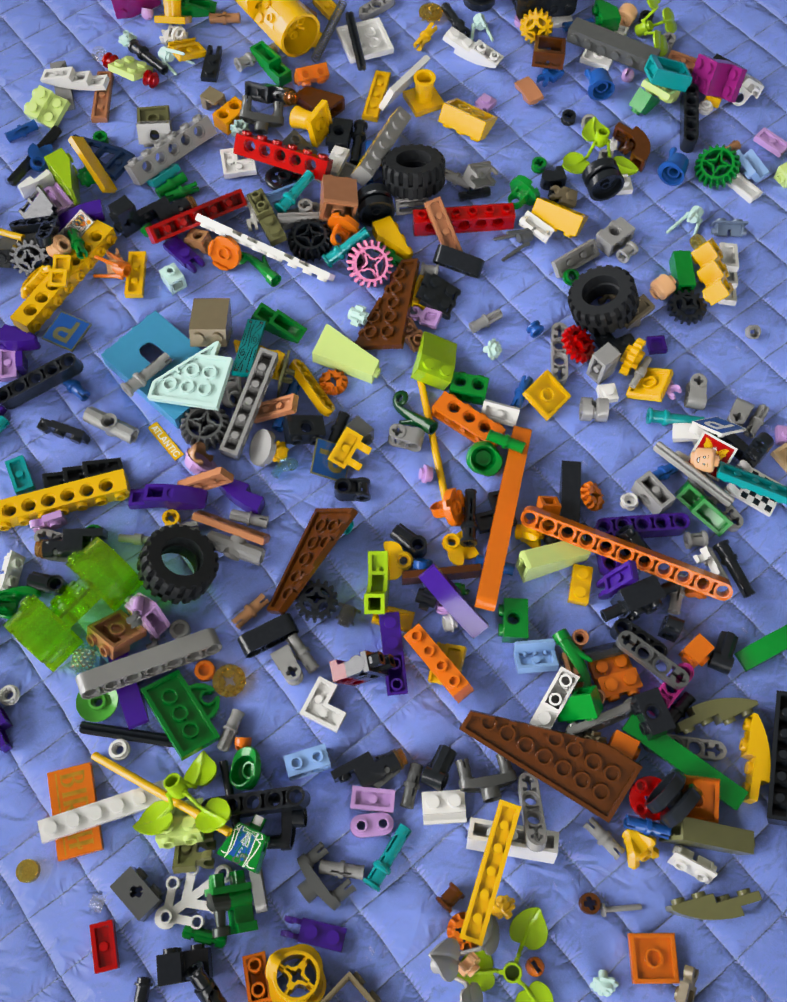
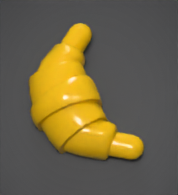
(34, 280)

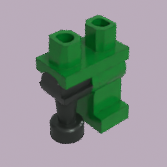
(232, 898)

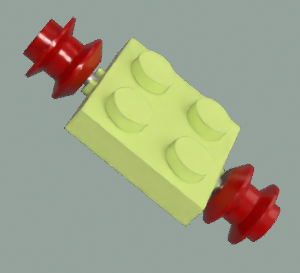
(131, 69)

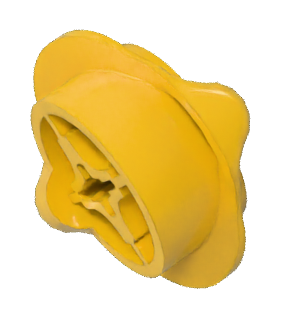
(308, 955)

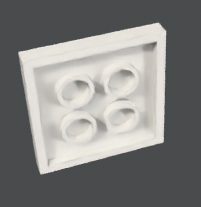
(372, 38)

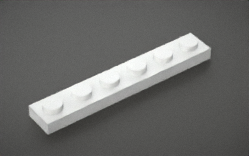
(96, 813)

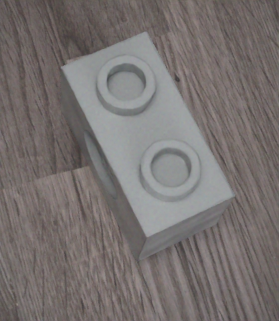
(144, 131)
(614, 236)
(603, 363)
(653, 493)

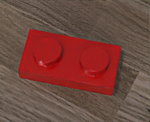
(104, 946)

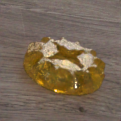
(435, 10)
(229, 671)

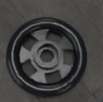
(283, 178)

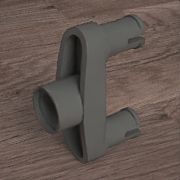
(260, 120)
(488, 785)
(313, 886)

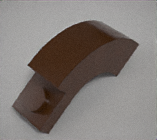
(641, 143)

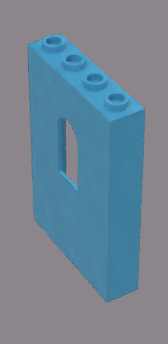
(125, 358)

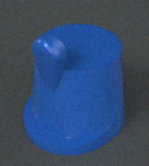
(600, 84)
(674, 169)

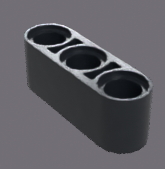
(458, 261)
(629, 626)
(267, 635)

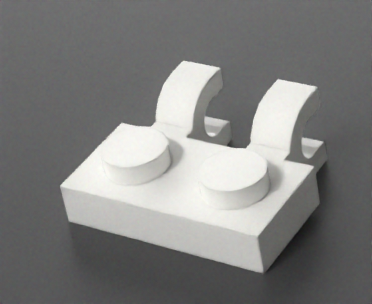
(709, 558)

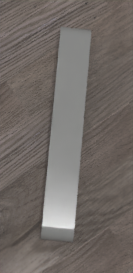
(147, 663)

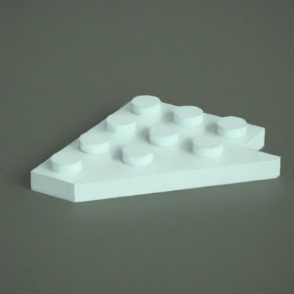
(196, 381)

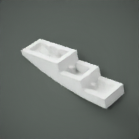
(68, 78)
(731, 259)

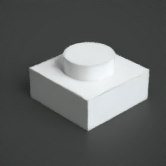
(608, 391)

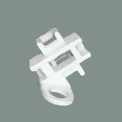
(173, 33)
(750, 87)

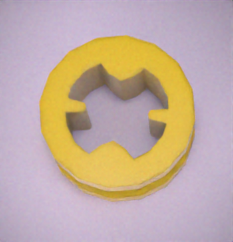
(171, 512)

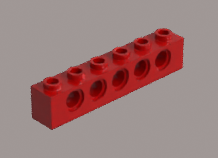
(243, 148)
(468, 219)
(186, 220)

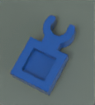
(550, 75)

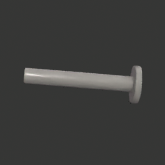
(604, 910)

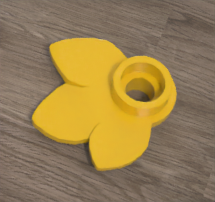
(458, 553)
(395, 554)

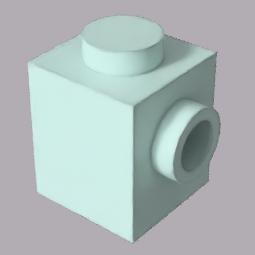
(173, 278)

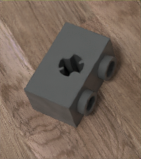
(125, 889)

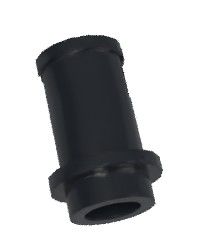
(142, 989)

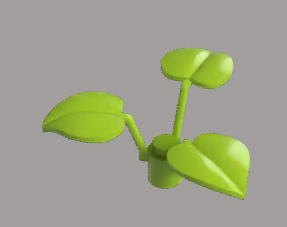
(645, 27)
(599, 134)
(212, 816)
(528, 930)

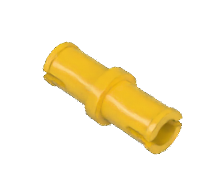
(425, 36)

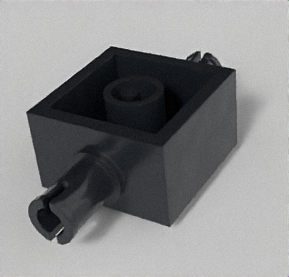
(638, 599)

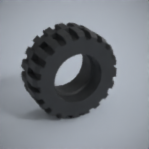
(413, 171)
(598, 283)
(168, 584)

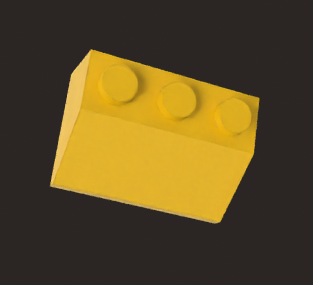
(466, 119)
(559, 216)

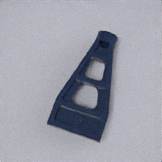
(116, 164)

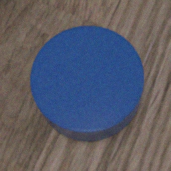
(422, 563)

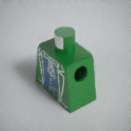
(246, 845)

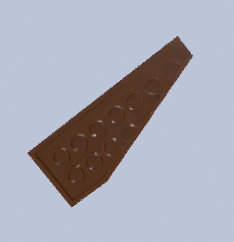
(571, 764)

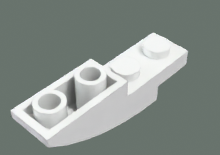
(474, 52)
(554, 698)

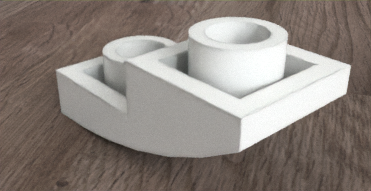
(29, 185)
(681, 433)

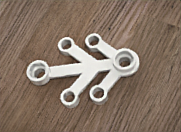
(188, 900)

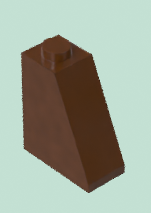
(310, 97)

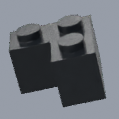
(175, 962)

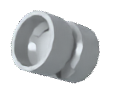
(594, 409)

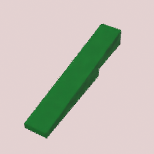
(687, 762)

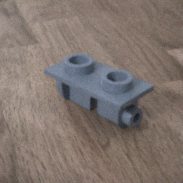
(721, 226)

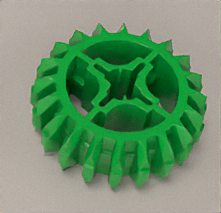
(728, 170)

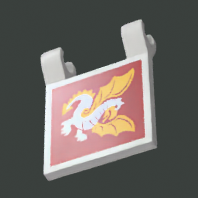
(708, 440)

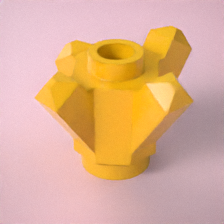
(528, 536)
(639, 847)

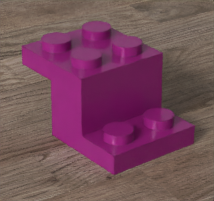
(718, 77)

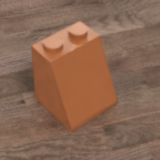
(338, 195)

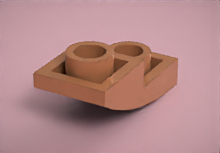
(529, 90)
(413, 336)

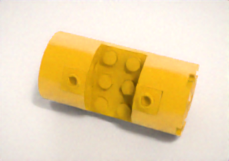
(286, 23)

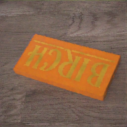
(69, 790)

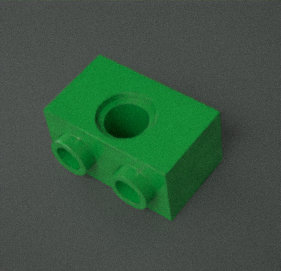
(518, 609)

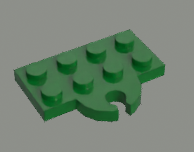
(183, 712)

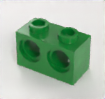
(467, 392)

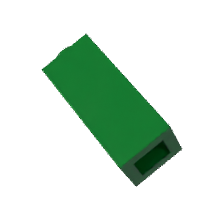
(682, 270)

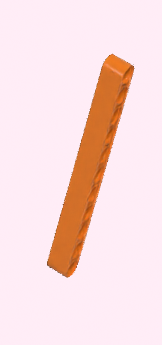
(502, 523)
(637, 551)

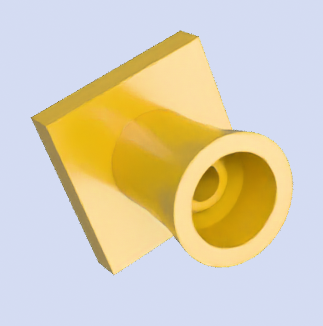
(172, 13)
(424, 96)
(315, 122)

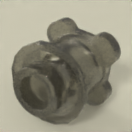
(346, 615)

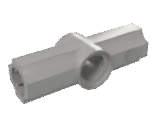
(102, 421)
(236, 548)

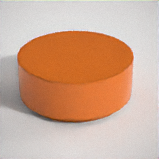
(204, 670)

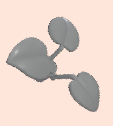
(446, 960)

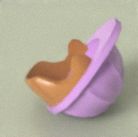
(198, 460)

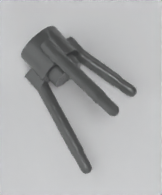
(522, 236)

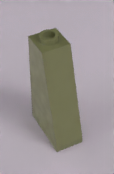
(711, 836)

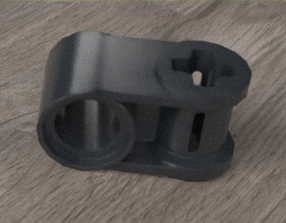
(353, 490)

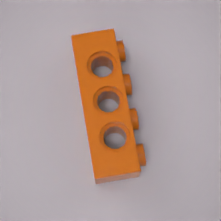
(472, 430)
(438, 663)

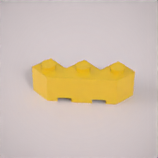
(712, 271)

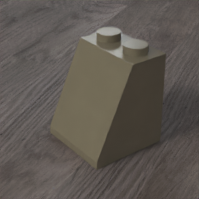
(210, 322)

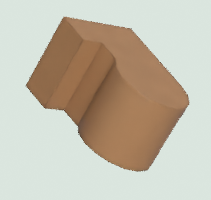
(198, 239)

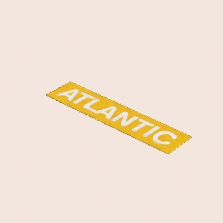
(165, 441)

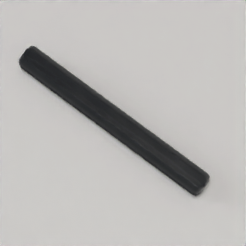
(357, 48)
(25, 166)
(124, 733)

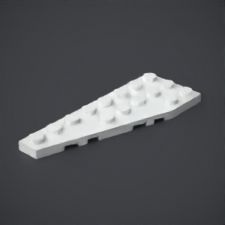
(263, 248)

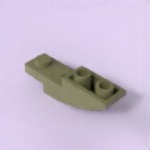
(266, 217)
(717, 710)
(706, 908)

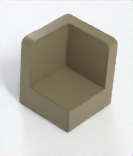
(212, 97)

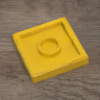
(652, 386)
(546, 395)

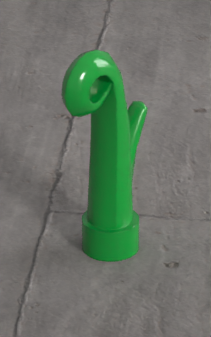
(263, 267)
(575, 655)

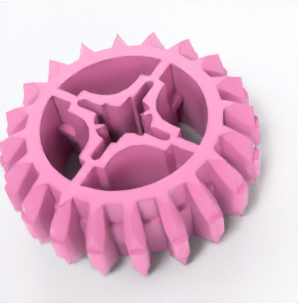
(365, 256)

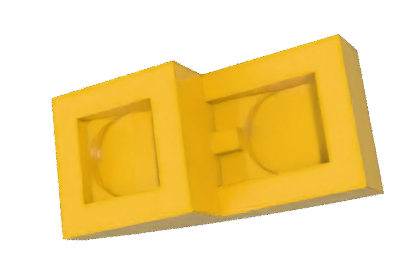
(60, 271)

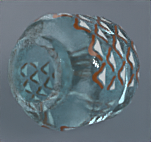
(84, 659)

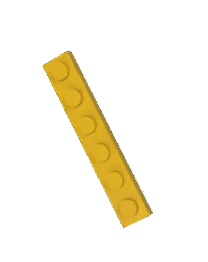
(490, 872)

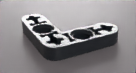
(45, 227)
(755, 450)

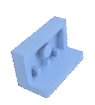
(753, 165)
(535, 656)

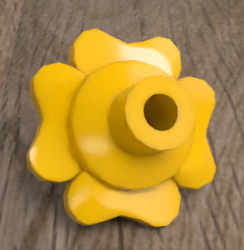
(281, 451)
(503, 906)

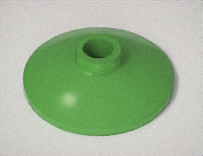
(89, 711)

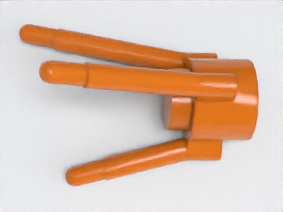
(121, 268)

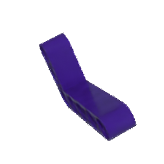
(651, 530)

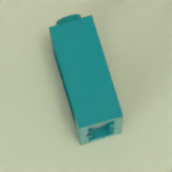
(668, 73)

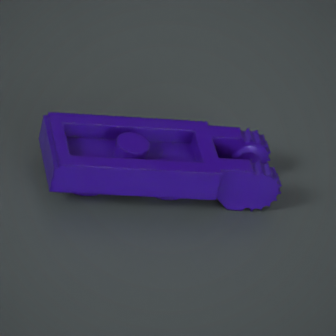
(183, 253)
(617, 579)
(317, 933)

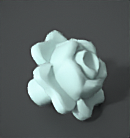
(126, 38)
(493, 349)
(604, 984)

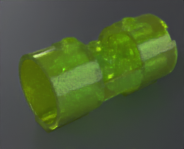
(48, 630)

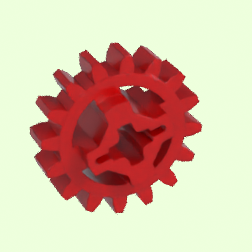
(578, 344)

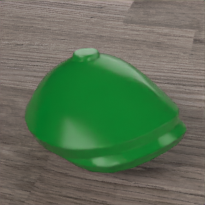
(484, 458)
(245, 768)

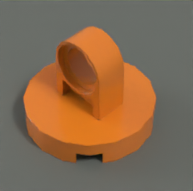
(342, 226)
(224, 252)
(450, 507)

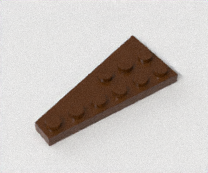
(390, 315)
(315, 544)

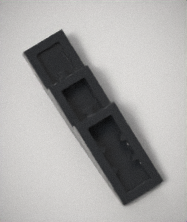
(88, 469)
(570, 492)

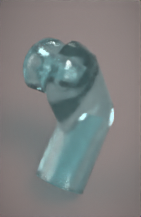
(284, 465)

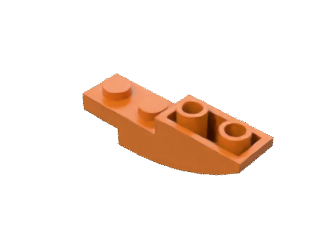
(255, 977)

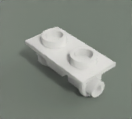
(539, 228)
(12, 570)
(701, 869)

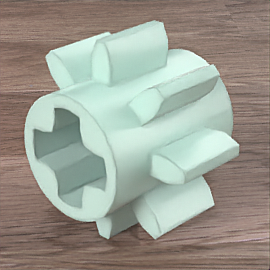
(239, 126)
(358, 315)

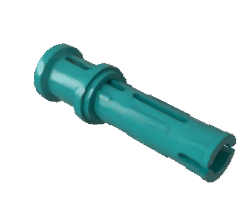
(289, 198)
(340, 250)
(665, 417)
(382, 866)

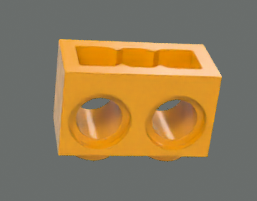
(227, 114)

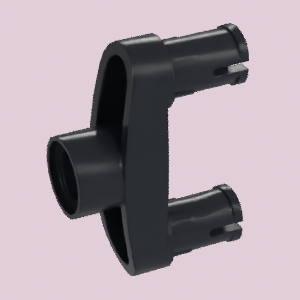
(289, 822)

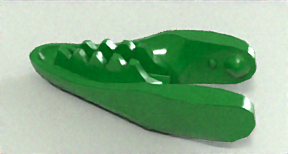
(11, 598)

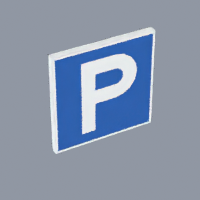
(719, 426)

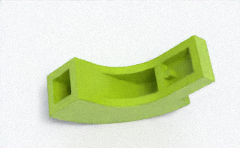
(377, 591)

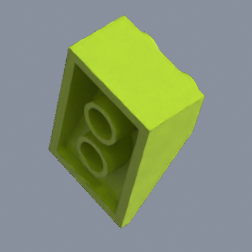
(64, 173)
(435, 361)

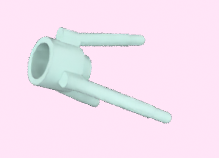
(480, 24)
(166, 55)
(692, 216)

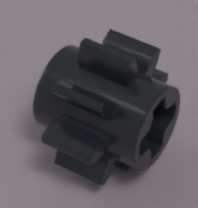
(425, 599)

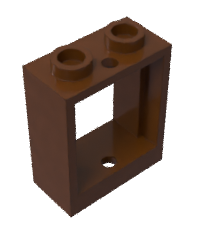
(554, 55)

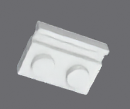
(443, 807)

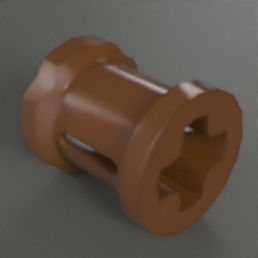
(450, 897)

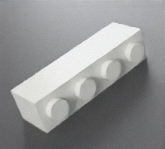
(479, 832)

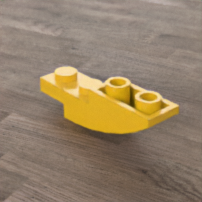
(756, 750)

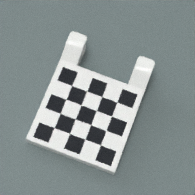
(761, 503)

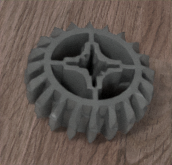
(197, 420)

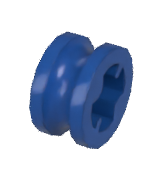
(535, 329)

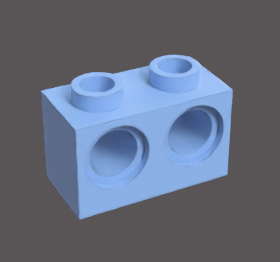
(307, 762)

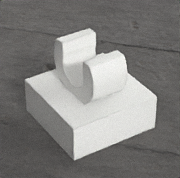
(627, 188)

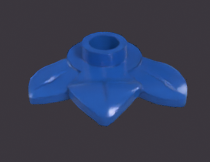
(37, 155)

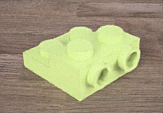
(665, 94)
(46, 107)
(181, 831)

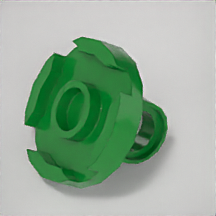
(523, 191)

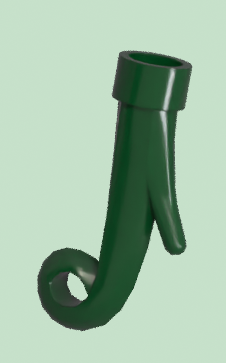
(426, 424)

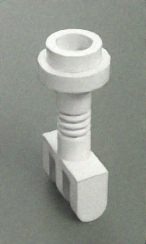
(253, 220)

